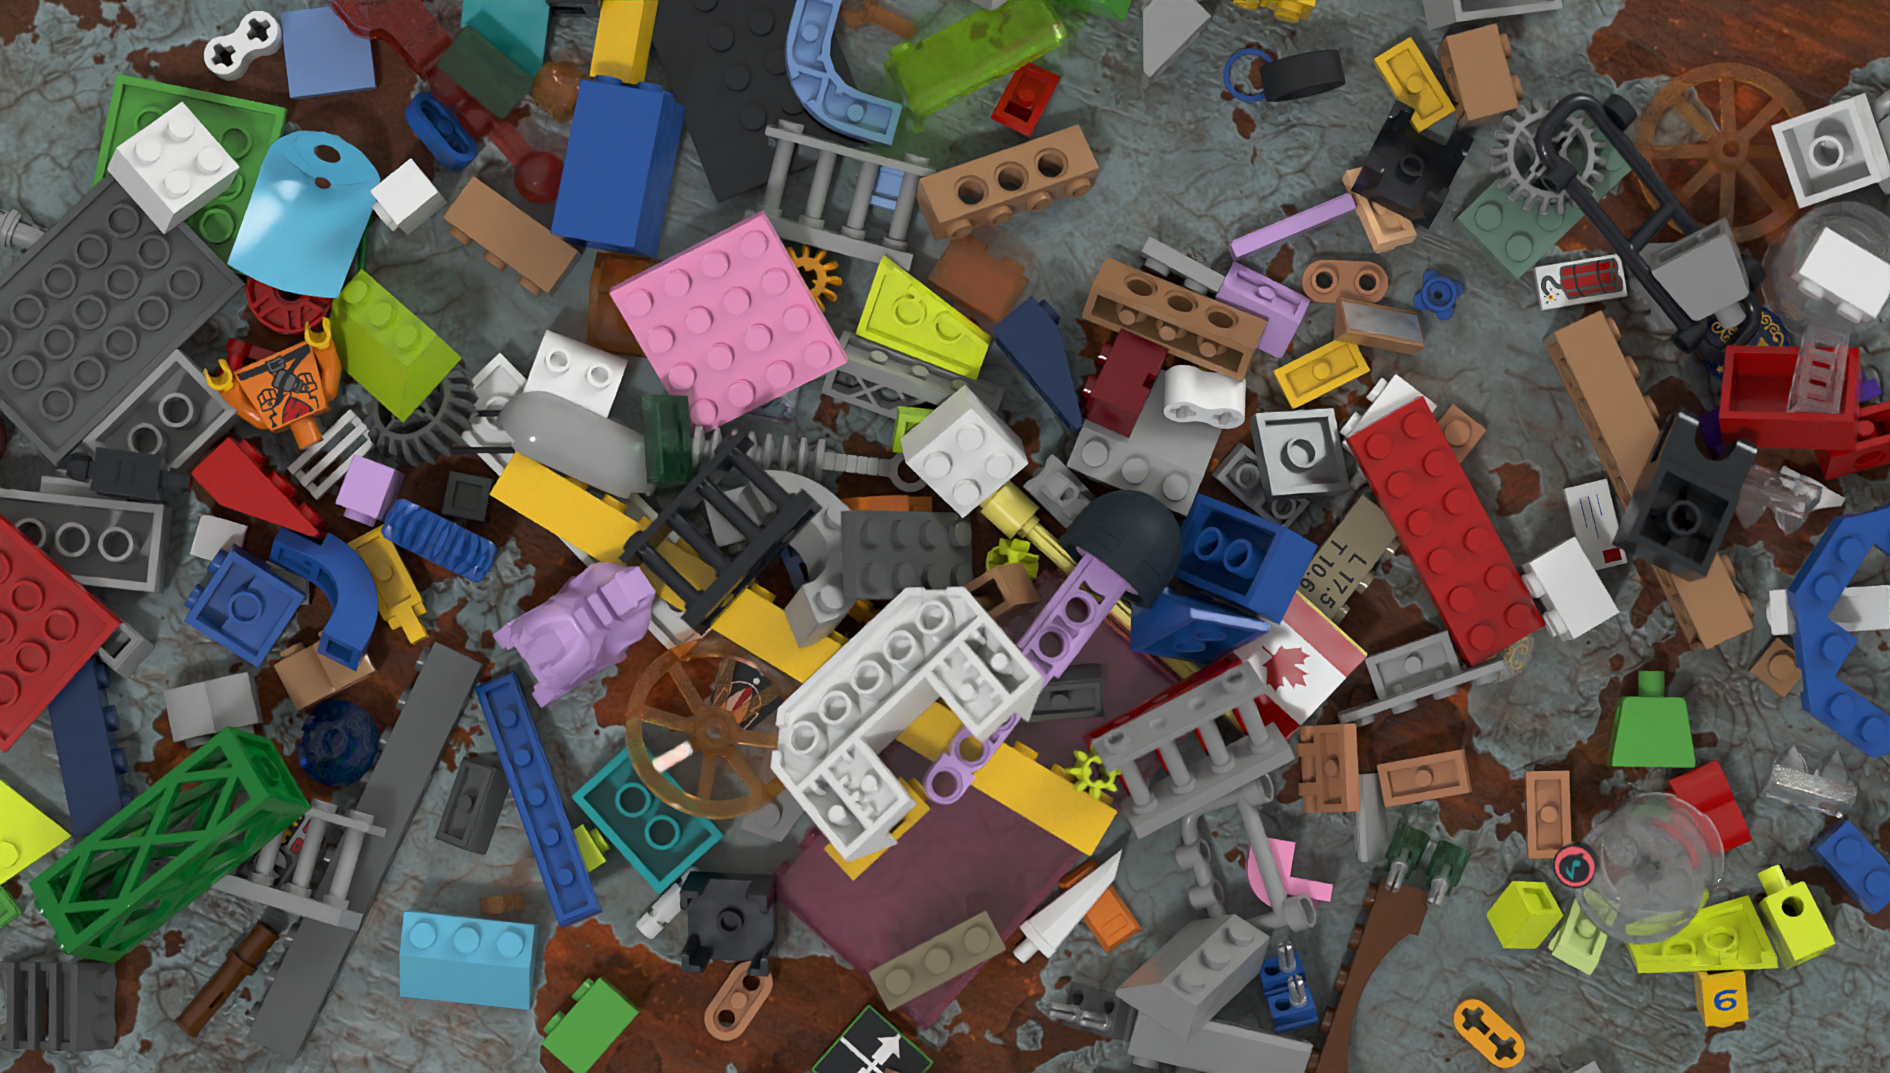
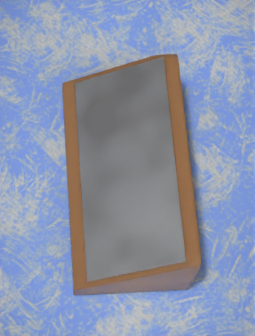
(1378, 326)

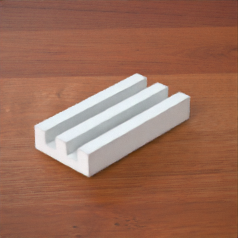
(307, 479)

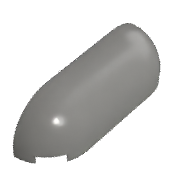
(577, 442)

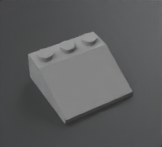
(1157, 459)

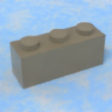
(937, 959)

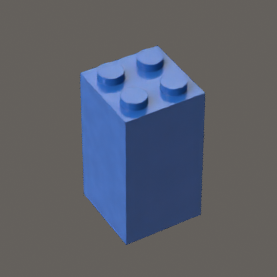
(618, 167)

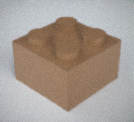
(1479, 77)

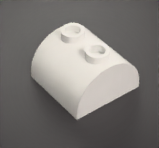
(576, 373)

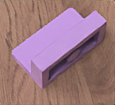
(1267, 300)

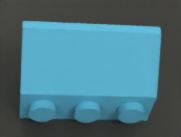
(467, 959)

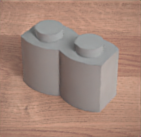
(211, 706)

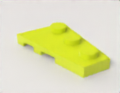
(920, 323)
(25, 833)
(1715, 940)

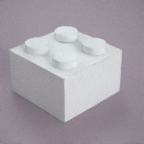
(1832, 150)
(173, 167)
(963, 451)
(1567, 590)

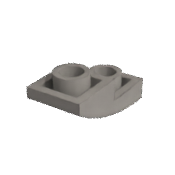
(1241, 477)

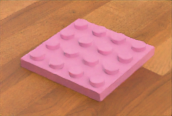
(729, 323)

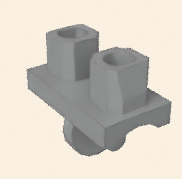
(1059, 491)

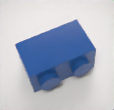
(1854, 865)

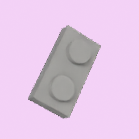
(1164, 259)

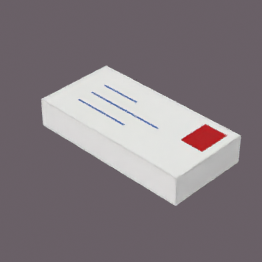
(1594, 523)

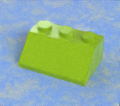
(387, 346)

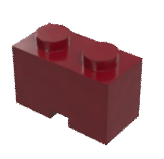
(1124, 382)

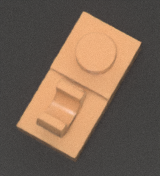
(1381, 225)

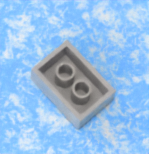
(168, 416)

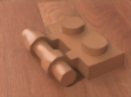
(1329, 768)

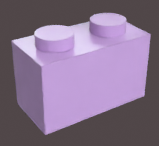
(369, 490)

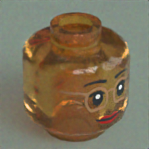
(557, 89)

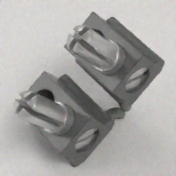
(1096, 1012)

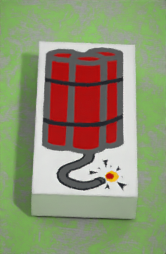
(1580, 282)

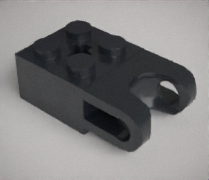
(1692, 487)

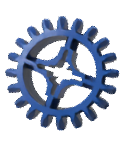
(439, 540)

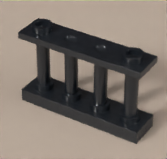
(762, 541)

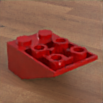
(239, 481)

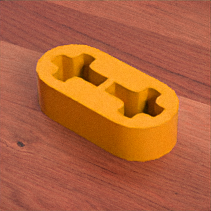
(1480, 1040)

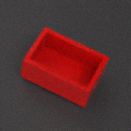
(1757, 398)

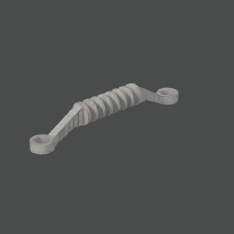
(801, 458)

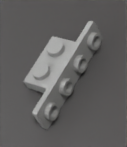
(1414, 672)

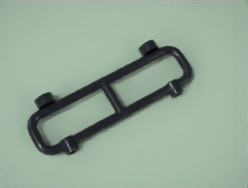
(1613, 119)

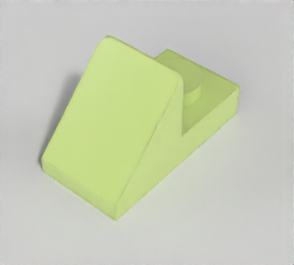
(1577, 940)

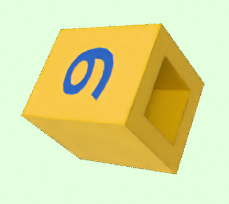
(1721, 997)

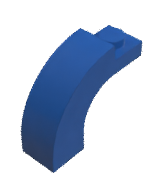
(344, 582)

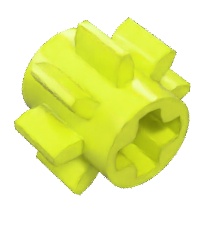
(1013, 552)
(1082, 773)

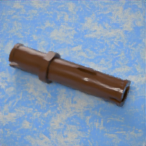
(227, 978)

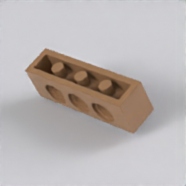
(1060, 151)
(1174, 319)

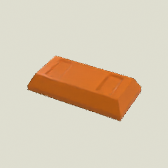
(1109, 916)

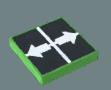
(871, 1047)

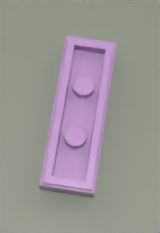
(1291, 227)

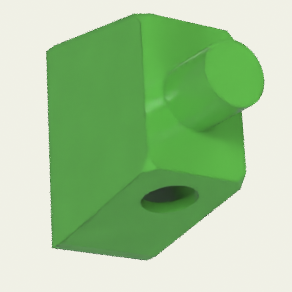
(1651, 728)

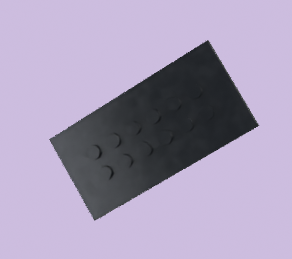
(734, 82)

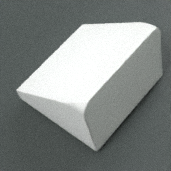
(216, 534)

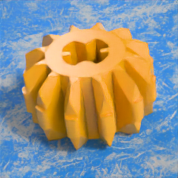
(813, 266)

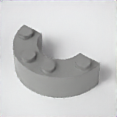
(820, 603)

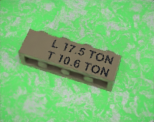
(1347, 557)

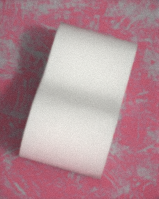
(243, 45)
(1203, 397)

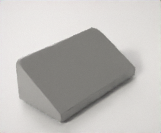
(1370, 821)

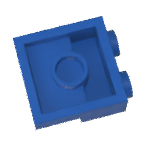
(243, 604)

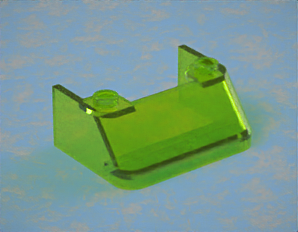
(972, 55)

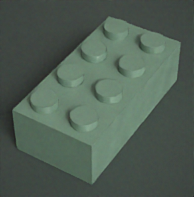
(1518, 239)

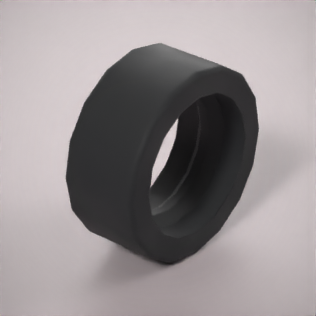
(1302, 75)

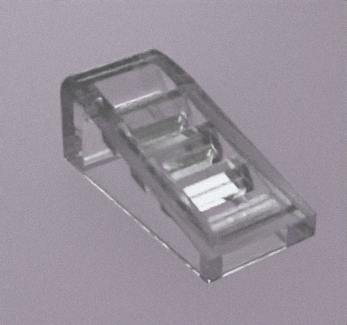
(1805, 370)

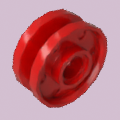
(286, 316)

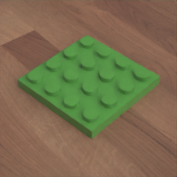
(237, 124)

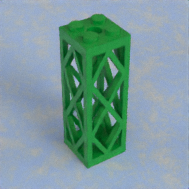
(96, 927)

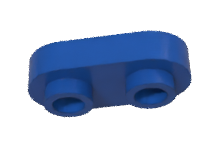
(440, 132)

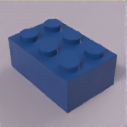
(1242, 558)

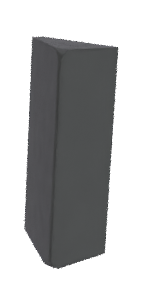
(1072, 696)
(473, 806)

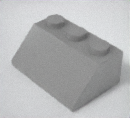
(1196, 973)

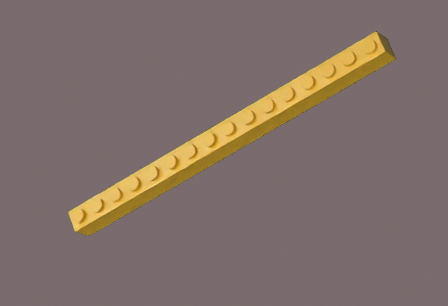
(763, 629)

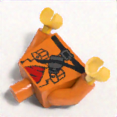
(286, 387)

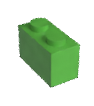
(590, 1025)

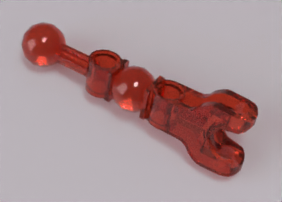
(420, 44)

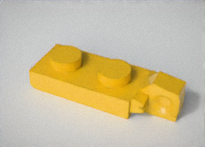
(397, 593)

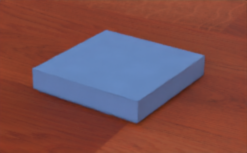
(324, 55)

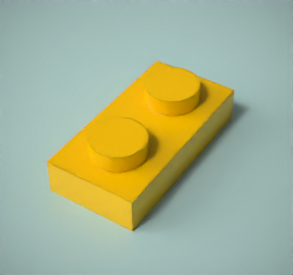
(1414, 84)
(1320, 372)

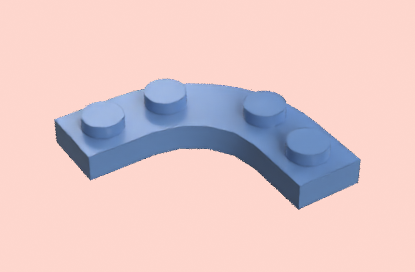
(822, 89)

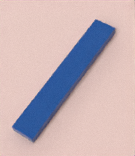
(538, 800)

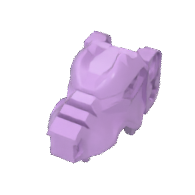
(581, 628)

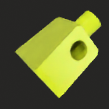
(1794, 937)

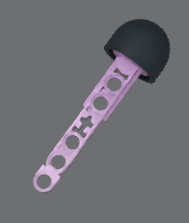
(1123, 549)

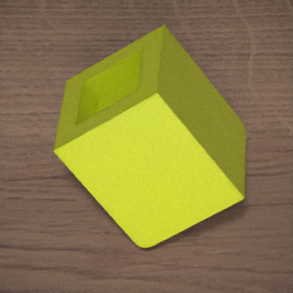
(1524, 915)

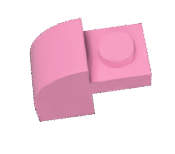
(1283, 856)

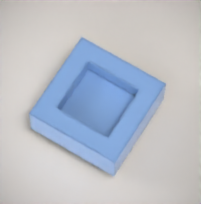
(886, 188)

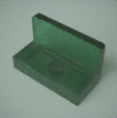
(484, 72)
(667, 440)

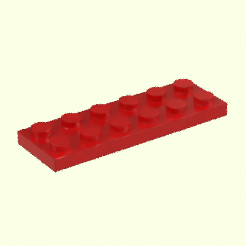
(1445, 531)

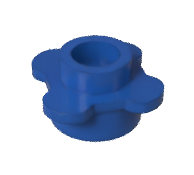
(1441, 307)

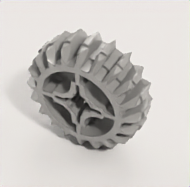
(1523, 184)

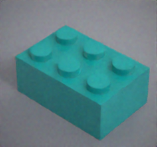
(641, 826)

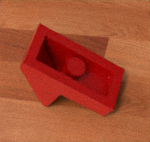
(1025, 98)

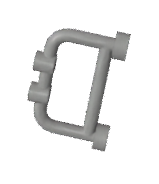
(1209, 894)

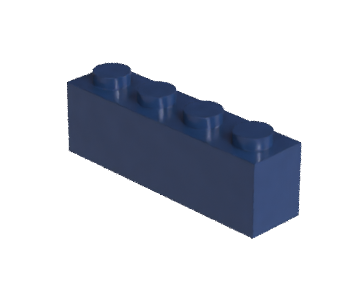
(88, 749)

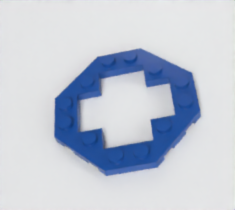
(1823, 644)

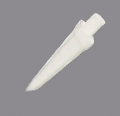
(1055, 921)

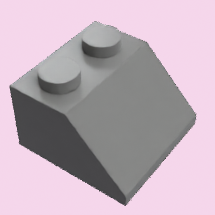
(1166, 33)

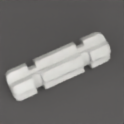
(663, 909)

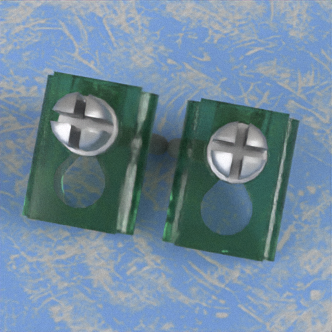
(1442, 871)

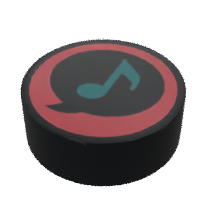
(1576, 865)

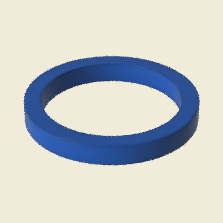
(1249, 51)

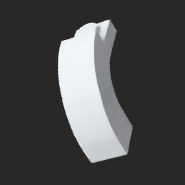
(1854, 611)

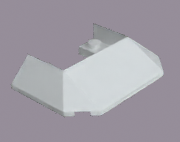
(874, 689)

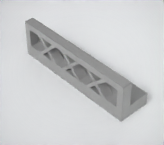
(911, 377)

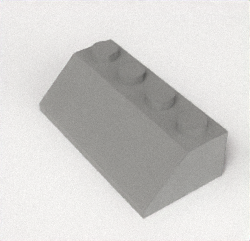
(1218, 1048)

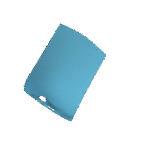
(302, 233)

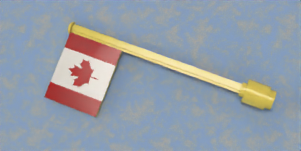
(1294, 660)

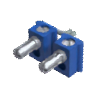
(1287, 990)

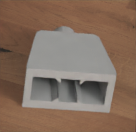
(1705, 274)

